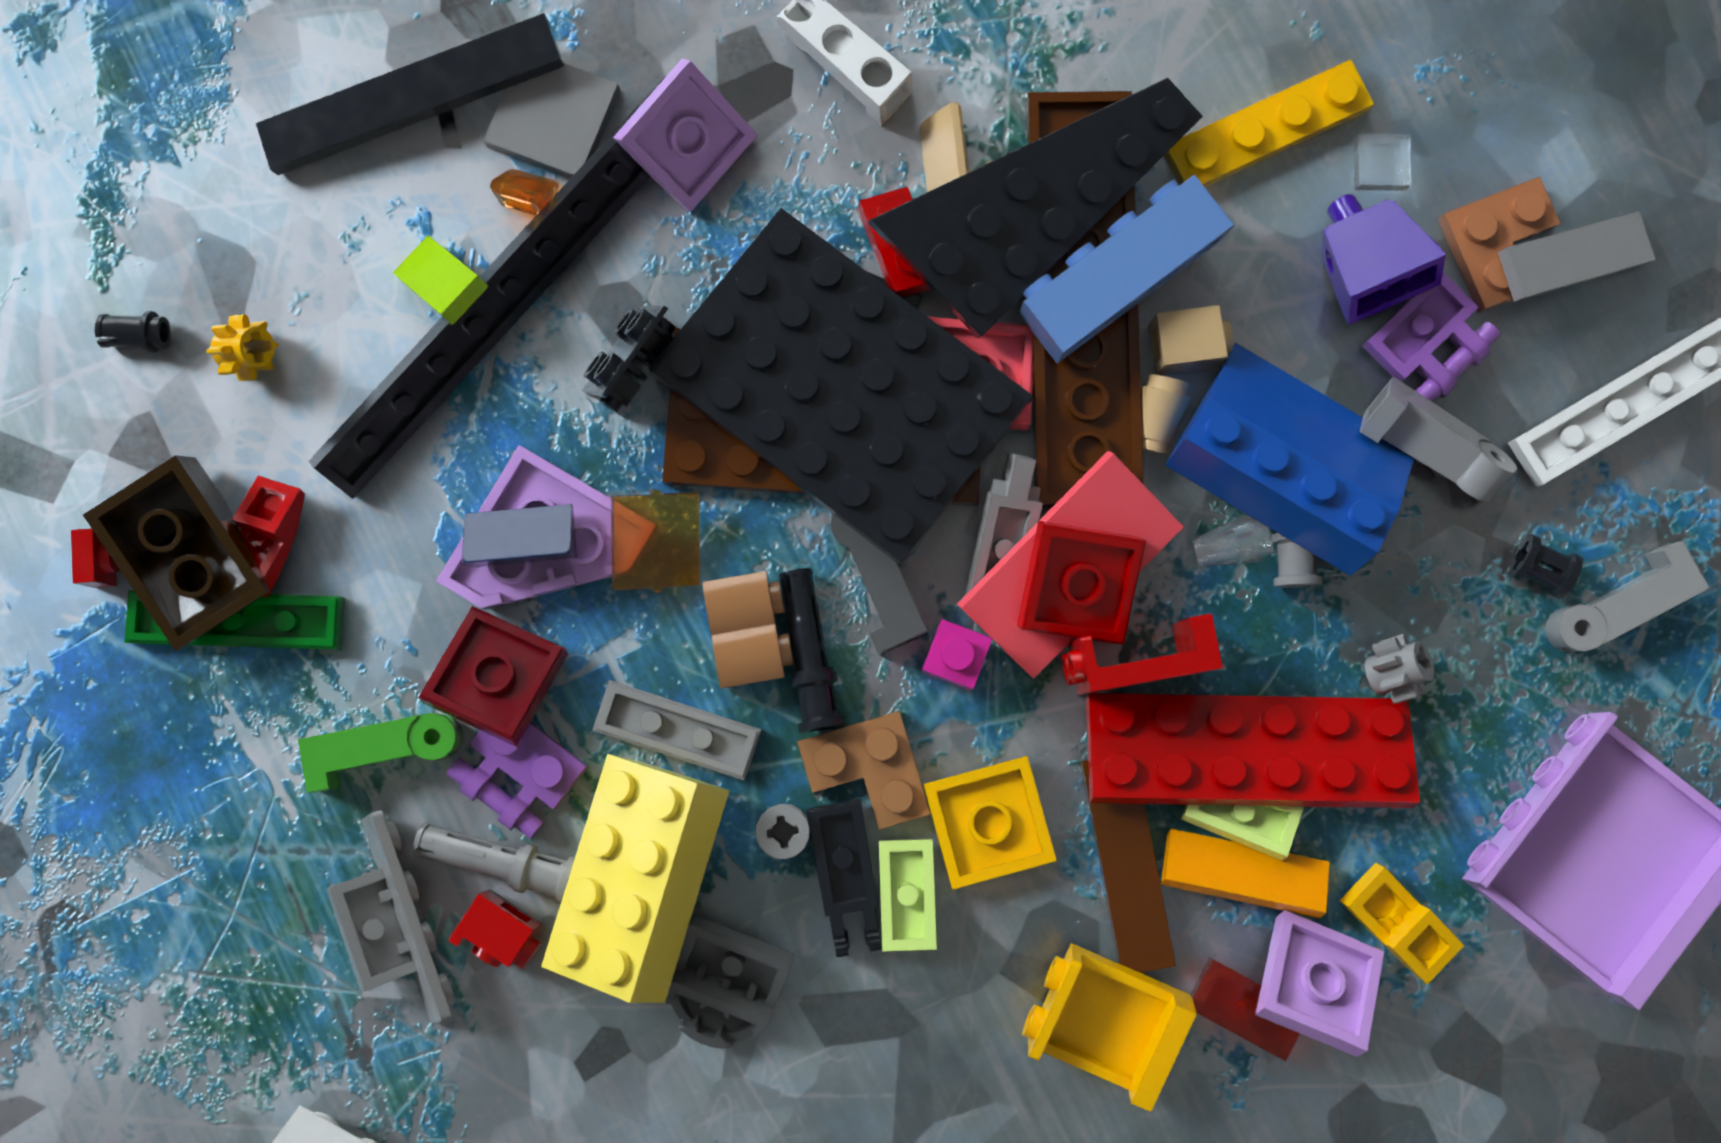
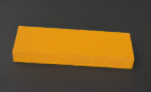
(1244, 874)

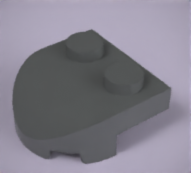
(726, 983)

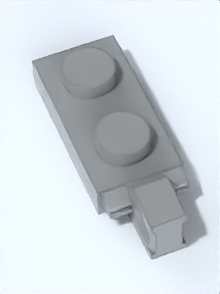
(1007, 515)

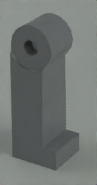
(887, 589)

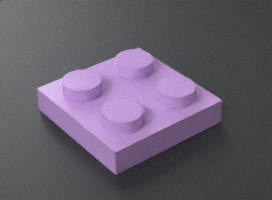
(685, 135)
(1320, 983)

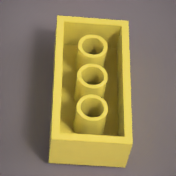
(635, 880)

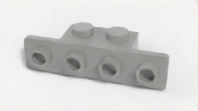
(383, 925)

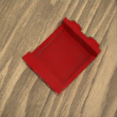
(1195, 649)

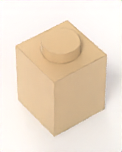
(1189, 340)

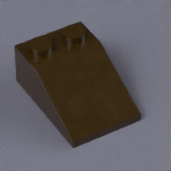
(179, 549)

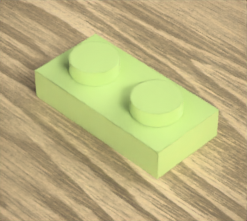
(1257, 827)
(907, 895)

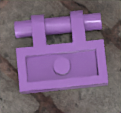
(1421, 327)
(536, 763)

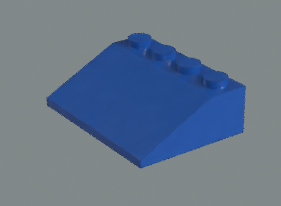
(1293, 461)

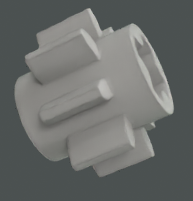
(1399, 668)

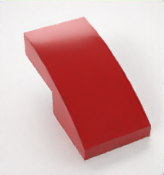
(269, 524)

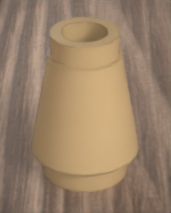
(1162, 411)

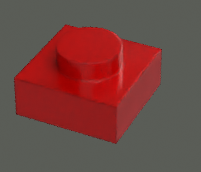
(90, 561)

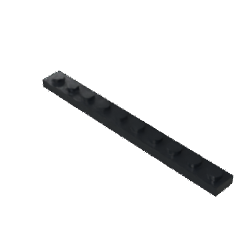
(453, 351)

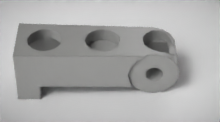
(1437, 440)
(1668, 584)

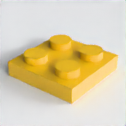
(989, 822)

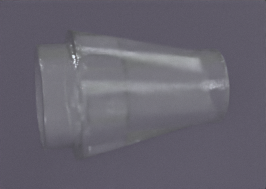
(1235, 542)

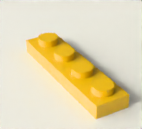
(1270, 126)

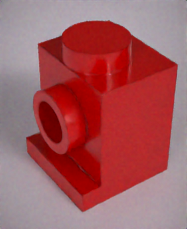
(498, 931)

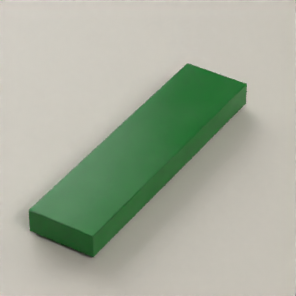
(266, 623)

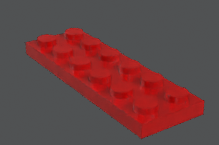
(1250, 751)

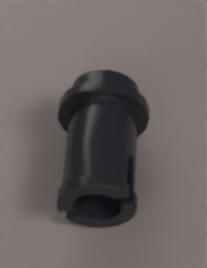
(133, 331)

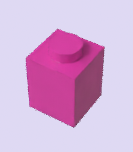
(956, 655)

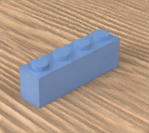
(1124, 268)

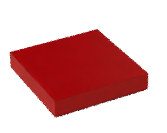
(1081, 582)

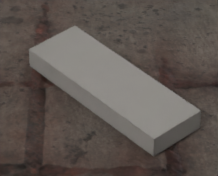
(1576, 256)
(677, 730)

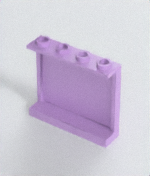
(1606, 860)

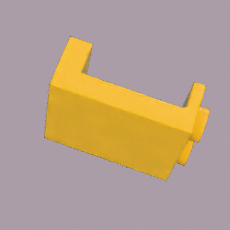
(1110, 1023)

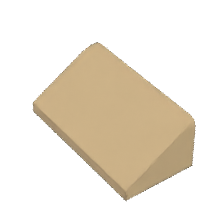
(944, 146)

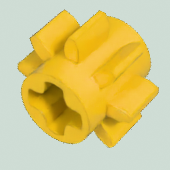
(242, 347)

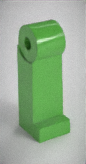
(425, 735)

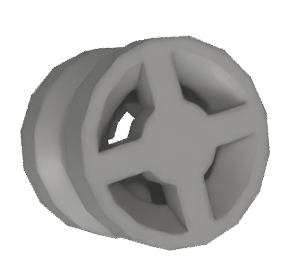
(786, 829)

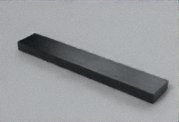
(409, 94)

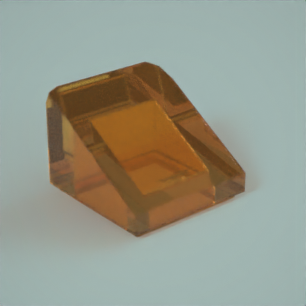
(523, 190)

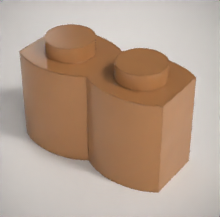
(746, 630)

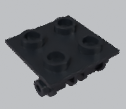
(635, 331)

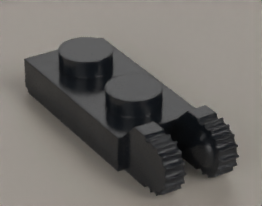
(844, 870)

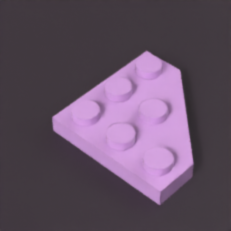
(531, 483)

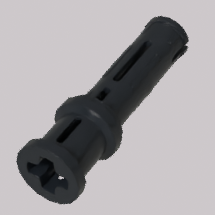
(812, 675)

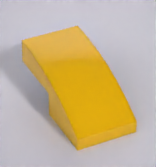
(1401, 923)

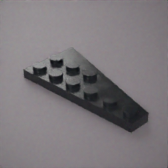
(1015, 217)

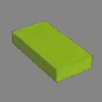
(440, 279)

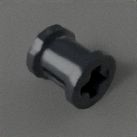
(1564, 567)

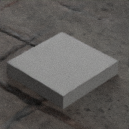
(553, 119)

